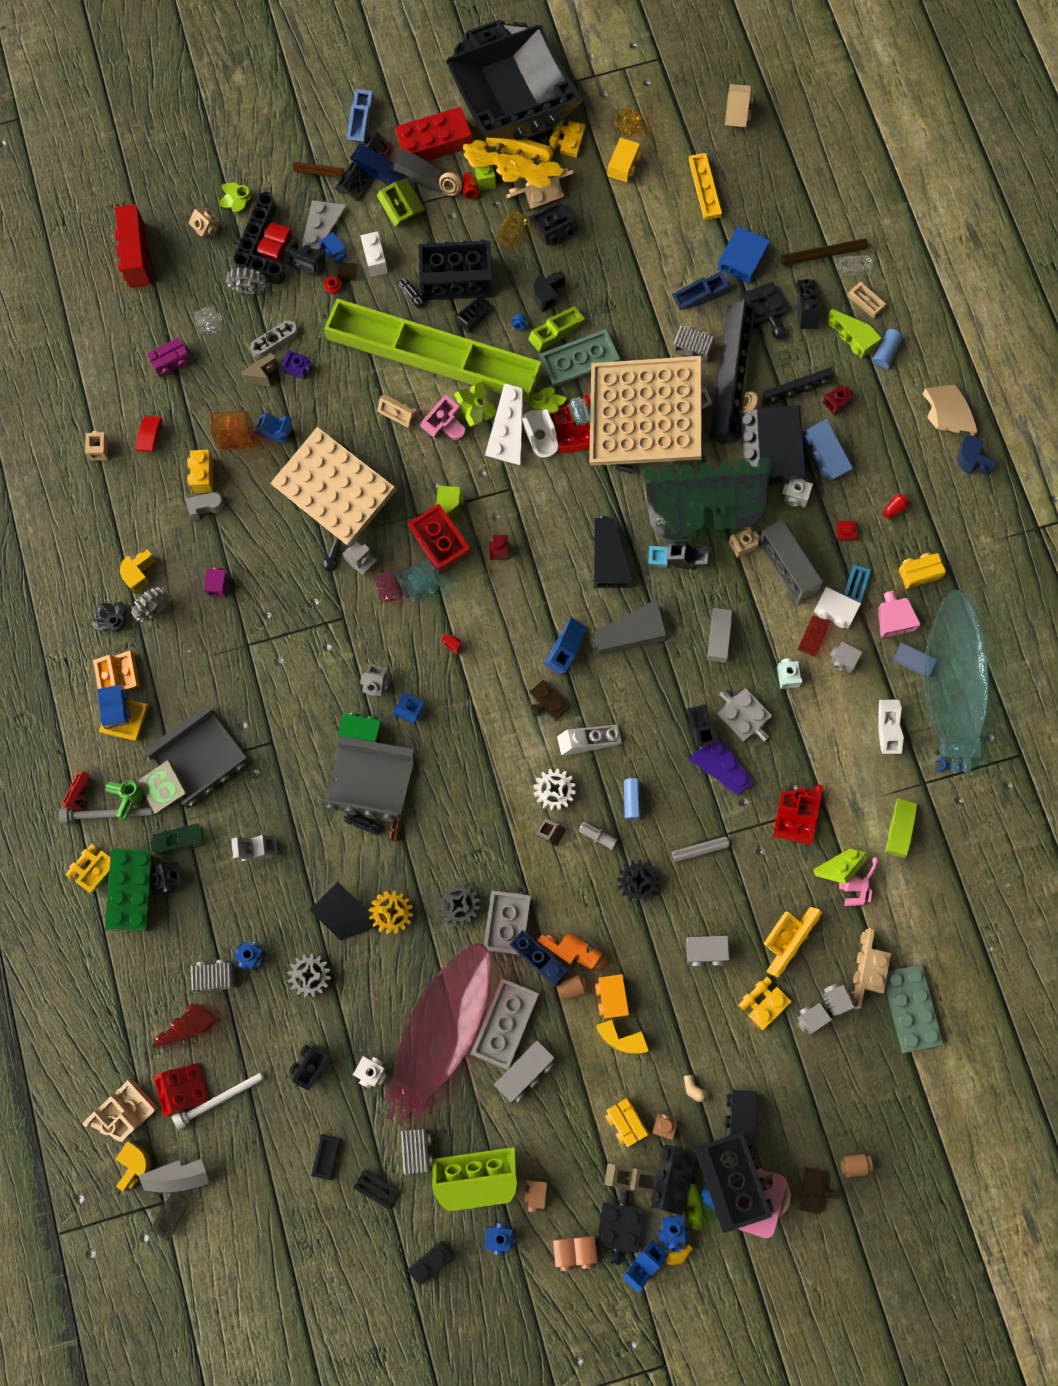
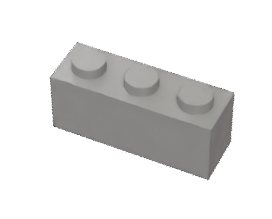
(525, 1072)

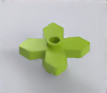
(473, 404)

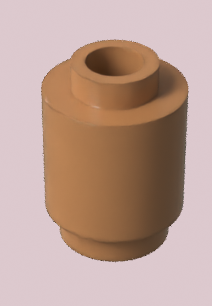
(571, 987)
(856, 1165)

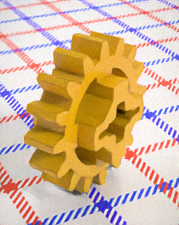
(399, 913)

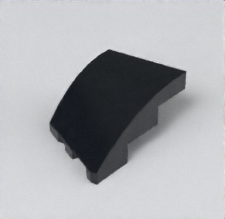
(342, 913)

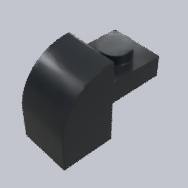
(545, 290)
(686, 557)
(701, 726)

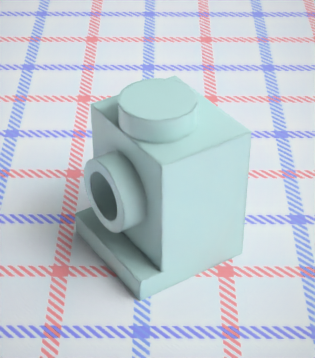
(789, 680)

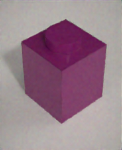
(216, 582)

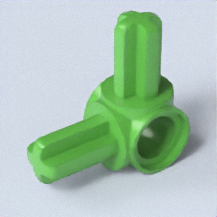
(128, 799)

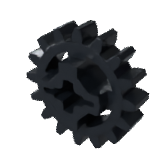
(647, 881)

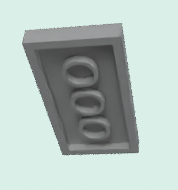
(504, 1024)

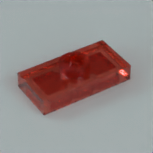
(813, 636)

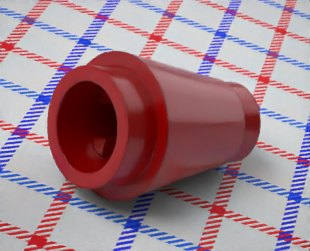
(470, 187)
(895, 506)

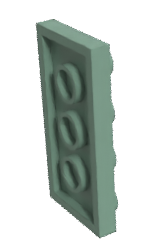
(575, 358)
(912, 1009)

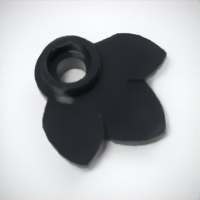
(108, 615)

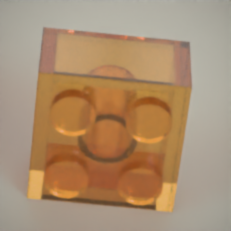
(232, 430)

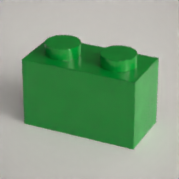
(360, 728)

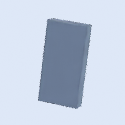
(910, 658)

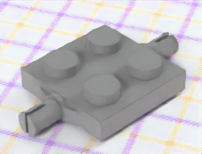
(744, 715)

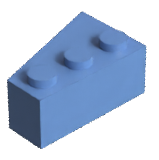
(825, 450)

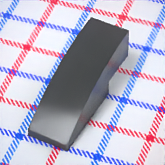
(418, 170)

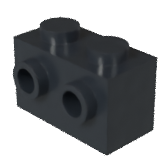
(309, 1065)

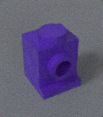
(298, 370)

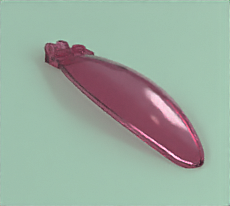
(439, 1030)

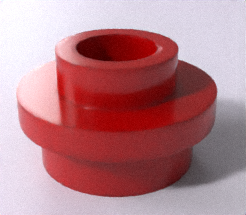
(332, 289)

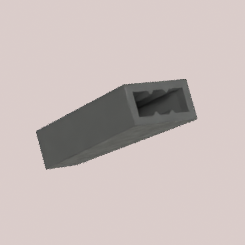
(631, 631)

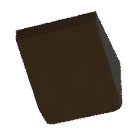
(347, 271)
(550, 831)

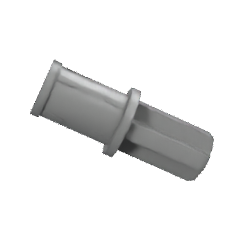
(597, 835)

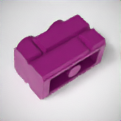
(169, 357)

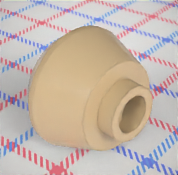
(450, 183)
(751, 402)

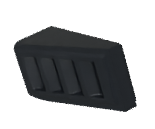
(468, 326)

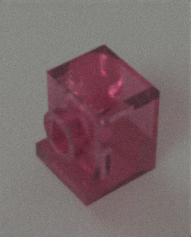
(386, 579)

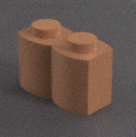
(575, 1252)

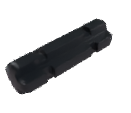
(411, 293)
(362, 823)

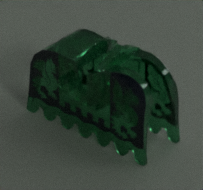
(681, 500)

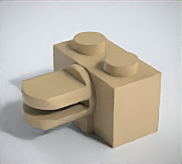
(738, 104)

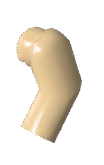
(693, 1091)

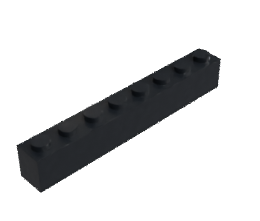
(733, 372)

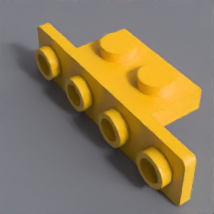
(788, 937)

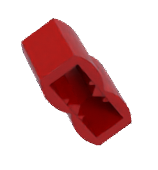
(274, 242)

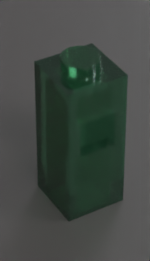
(178, 840)

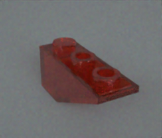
(191, 1025)

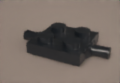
(620, 1227)

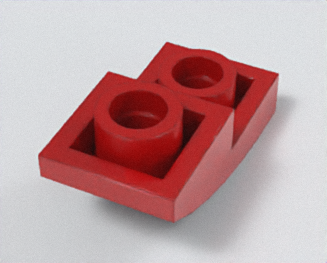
(147, 435)

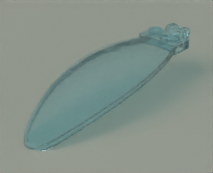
(956, 680)

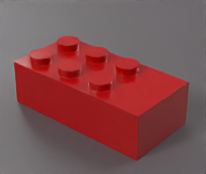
(435, 134)
(132, 246)

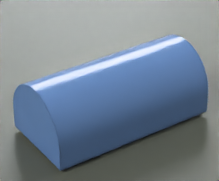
(887, 348)
(632, 799)

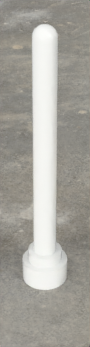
(181, 1119)

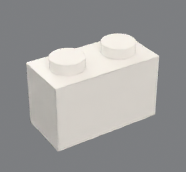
(374, 254)
(836, 608)

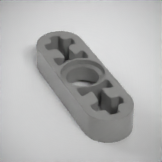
(273, 332)

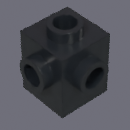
(166, 877)

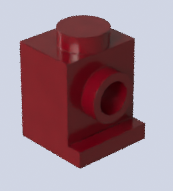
(836, 404)
(499, 547)

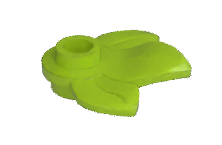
(233, 196)
(547, 400)

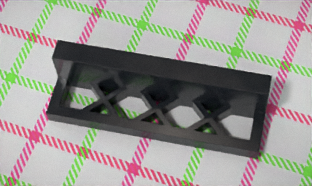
(353, 170)

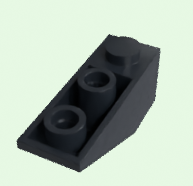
(808, 304)

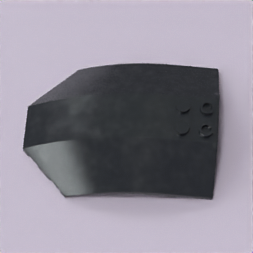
(512, 80)

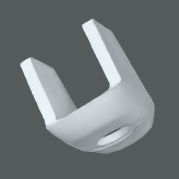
(538, 420)

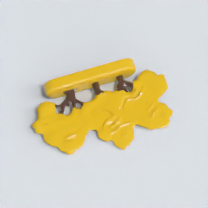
(518, 164)

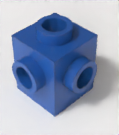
(256, 959)
(673, 1234)
(492, 1243)

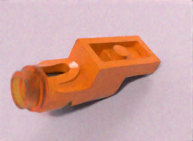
(577, 948)

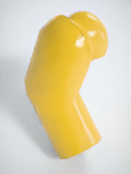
(678, 1257)

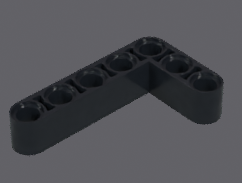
(248, 239)

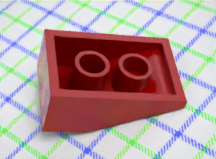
(439, 538)

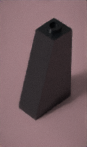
(609, 558)

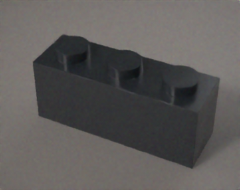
(742, 1114)
(673, 1179)

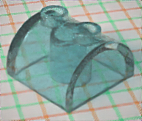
(418, 579)

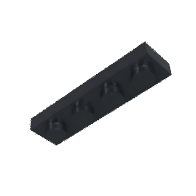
(797, 386)

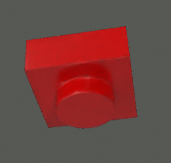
(846, 531)
(452, 643)

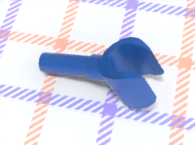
(945, 765)

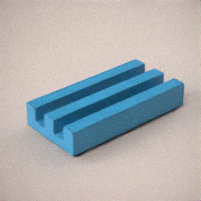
(861, 570)

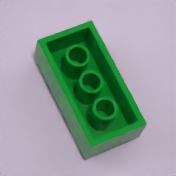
(128, 890)

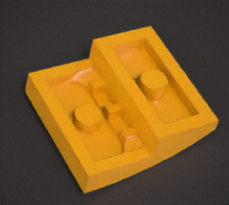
(117, 671)

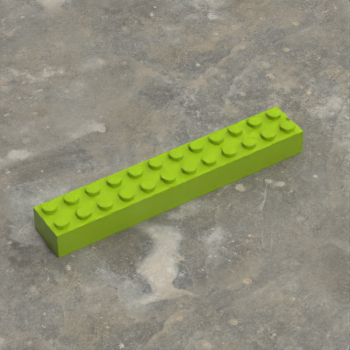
(430, 349)

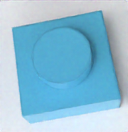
(657, 556)

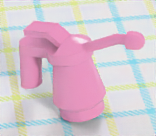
(859, 884)

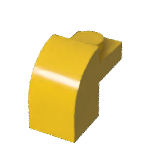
(132, 571)
(136, 1161)

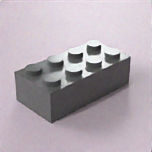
(790, 561)

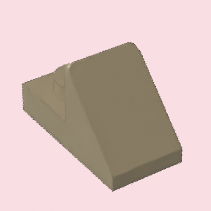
(256, 373)

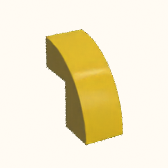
(630, 1045)

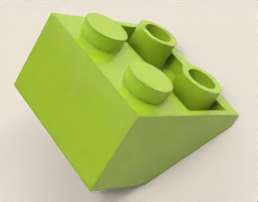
(400, 201)

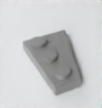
(321, 221)

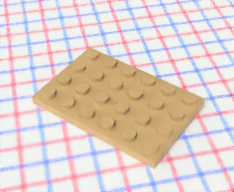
(333, 486)

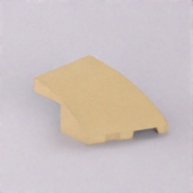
(949, 409)
(122, 1112)

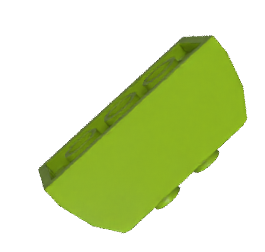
(475, 1179)

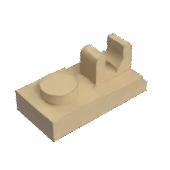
(395, 410)

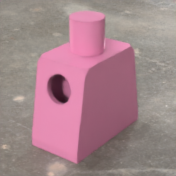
(896, 616)

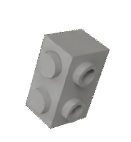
(707, 950)

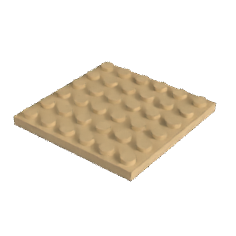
(646, 411)

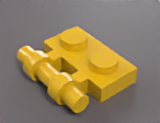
(572, 140)
(94, 873)
(769, 1008)

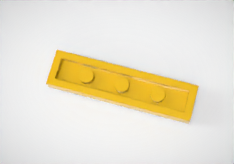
(705, 186)

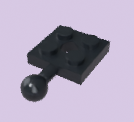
(768, 313)

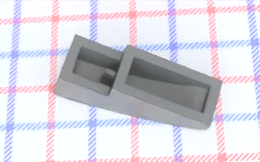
(719, 635)
(175, 1177)

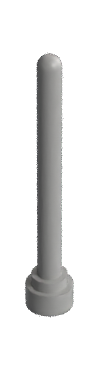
(67, 815)

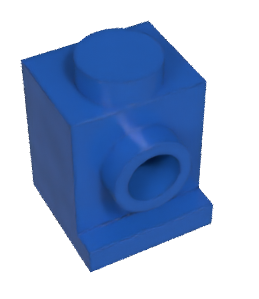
(333, 248)
(409, 708)

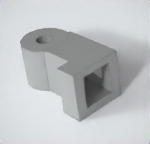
(204, 504)

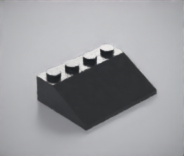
(775, 435)

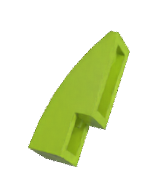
(556, 328)
(901, 828)

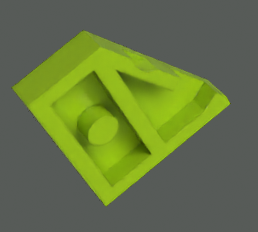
(842, 866)

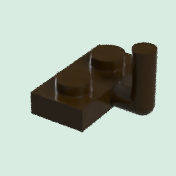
(547, 700)
(814, 1191)

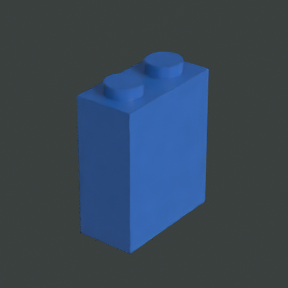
(743, 255)

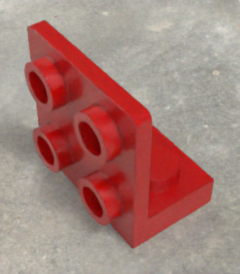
(180, 1089)

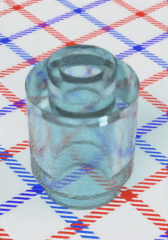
(579, 411)

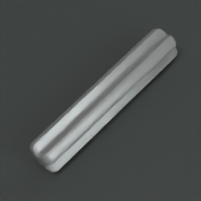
(700, 849)

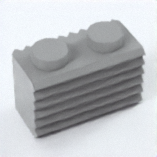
(693, 343)
(213, 976)
(837, 999)
(415, 1151)

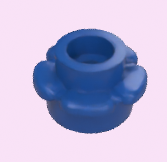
(519, 322)

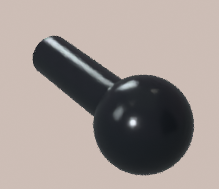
(329, 563)

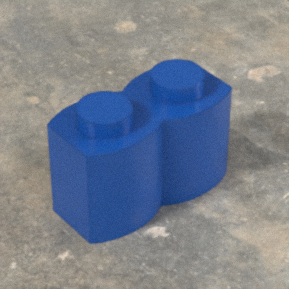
(113, 706)

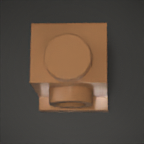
(664, 1126)
(535, 1195)

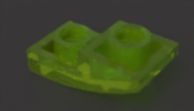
(693, 1199)

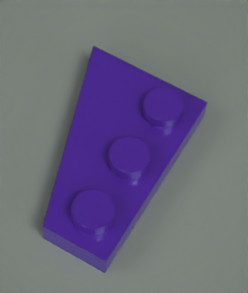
(723, 766)

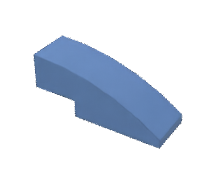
(360, 115)

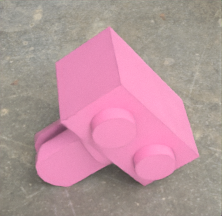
(442, 419)

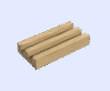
(864, 302)

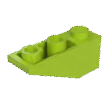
(857, 334)

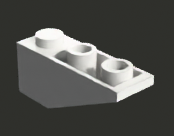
(588, 739)

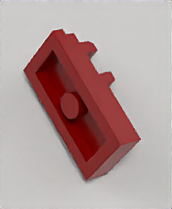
(80, 782)

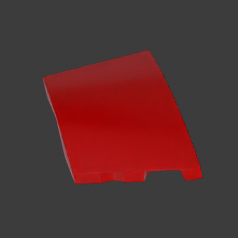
(569, 435)
(798, 814)

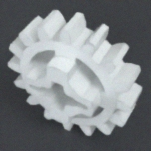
(561, 785)

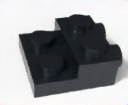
(553, 223)

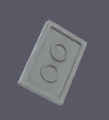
(505, 920)

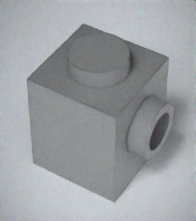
(845, 657)
(812, 1018)

